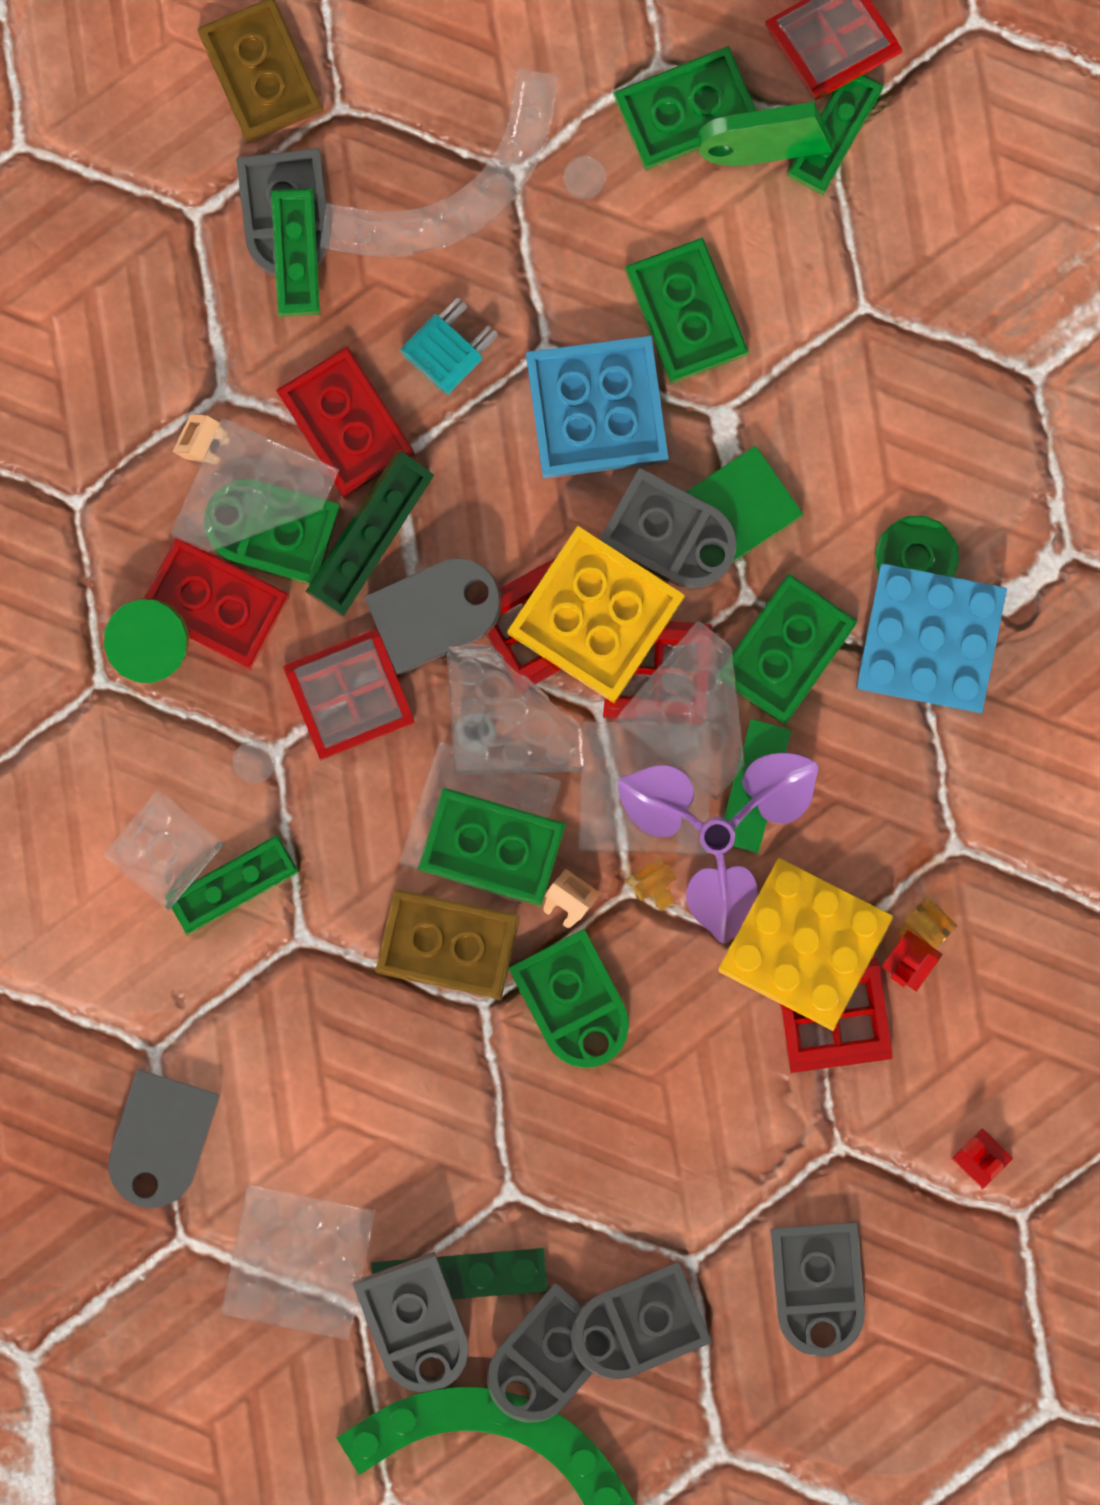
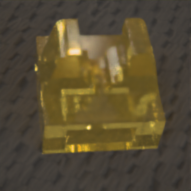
(652, 882)
(929, 922)

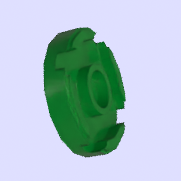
(918, 545)
(146, 640)

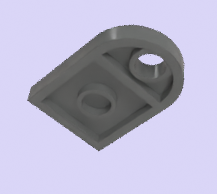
(273, 172)
(667, 531)
(433, 612)
(160, 1135)
(818, 1282)
(414, 1320)
(642, 1324)
(542, 1359)

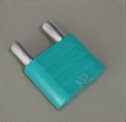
(442, 352)

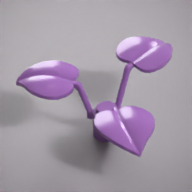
(659, 799)

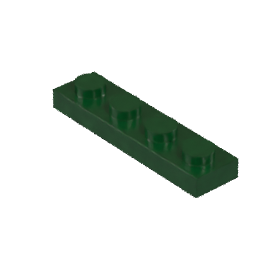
(369, 533)
(489, 1272)

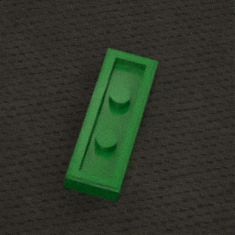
(844, 119)
(295, 252)
(759, 741)
(234, 884)

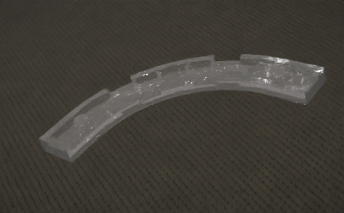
(469, 208)

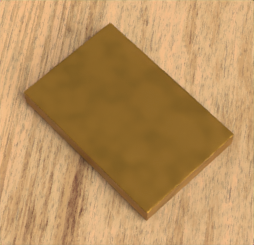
(260, 70)
(447, 944)

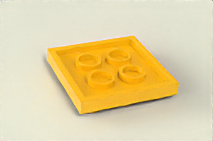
(596, 614)
(805, 944)

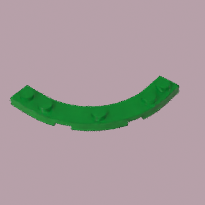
(474, 1410)

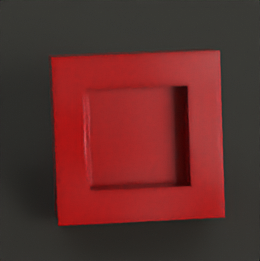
(911, 961)
(981, 1158)

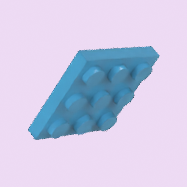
(597, 407)
(931, 638)

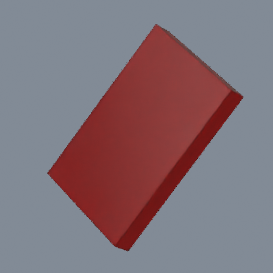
(344, 420)
(218, 601)

